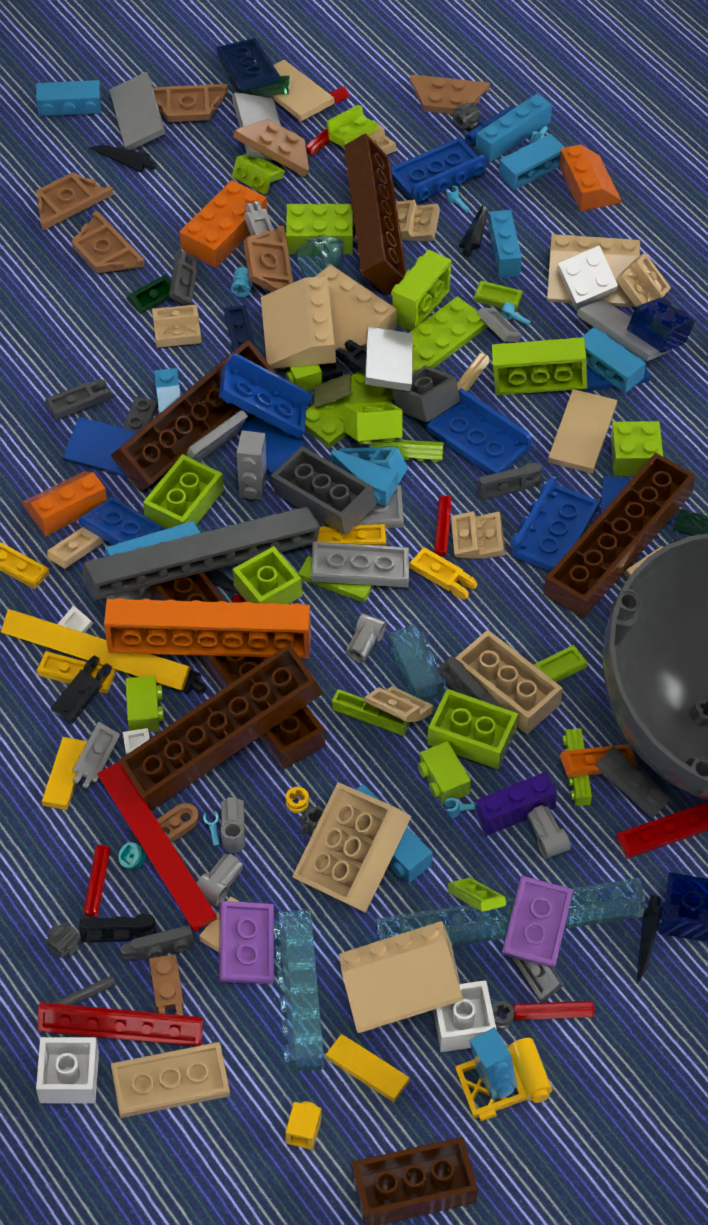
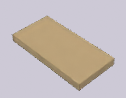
(304, 95)
(582, 431)
(170, 1079)

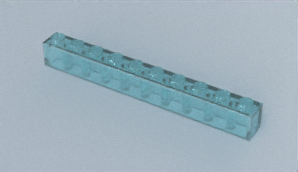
(469, 925)

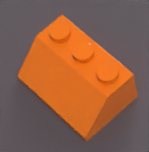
(587, 178)
(65, 502)

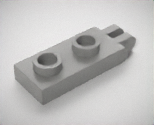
(257, 218)
(95, 754)

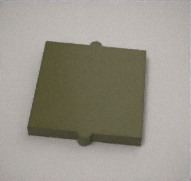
(332, 390)

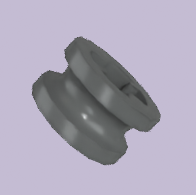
(505, 1007)

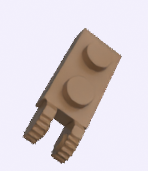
(166, 984)

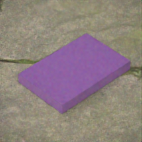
(537, 922)
(246, 942)

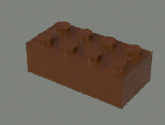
(414, 1182)

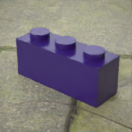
(514, 803)

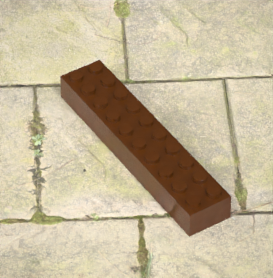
(290, 739)

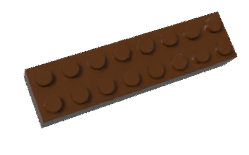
(375, 214)
(180, 425)
(619, 535)
(220, 726)

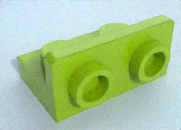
(350, 126)
(256, 172)

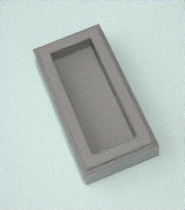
(499, 324)

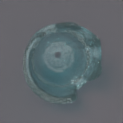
(320, 254)

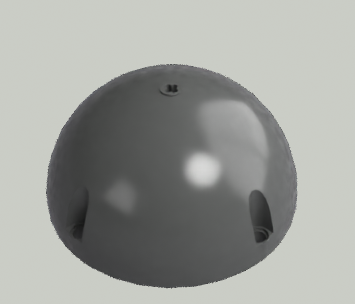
(660, 663)

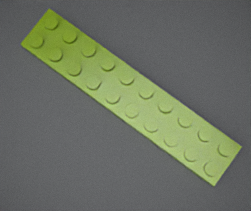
(432, 344)

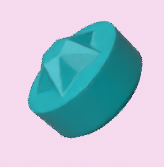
(131, 856)

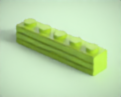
(414, 449)
(356, 707)
(580, 785)

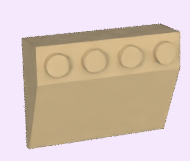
(618, 253)
(355, 309)
(299, 324)
(352, 846)
(400, 976)

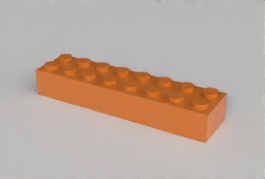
(206, 627)

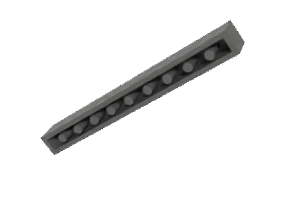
(198, 553)

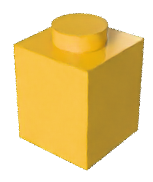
(303, 1125)

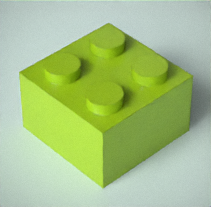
(373, 421)
(634, 445)
(267, 579)

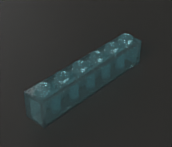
(301, 991)

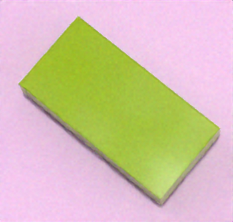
(497, 295)
(562, 664)

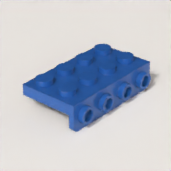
(438, 170)
(264, 395)
(481, 434)
(553, 525)

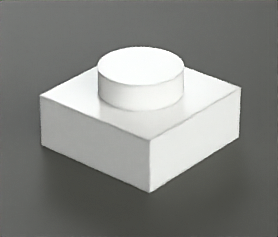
(76, 620)
(135, 738)

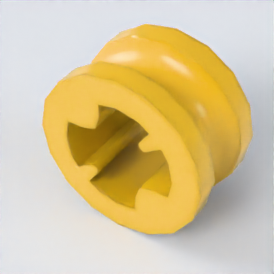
(302, 804)

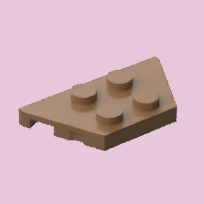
(446, 94)
(189, 102)
(276, 143)
(68, 197)
(104, 247)
(268, 259)

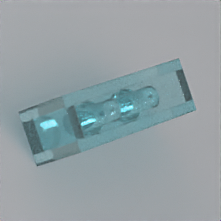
(416, 663)

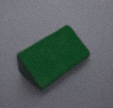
(150, 294)

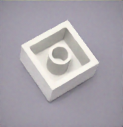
(587, 277)
(464, 1019)
(67, 1070)

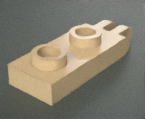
(74, 547)

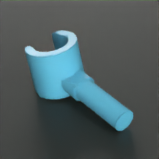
(537, 135)
(453, 197)
(508, 313)
(454, 812)
(213, 828)

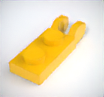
(442, 573)

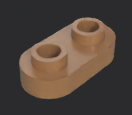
(173, 824)

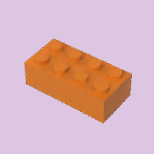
(220, 225)

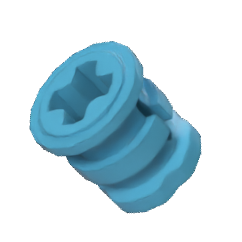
(241, 284)

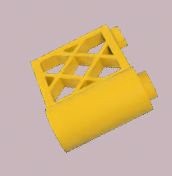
(529, 1074)

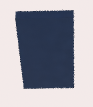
(247, 64)

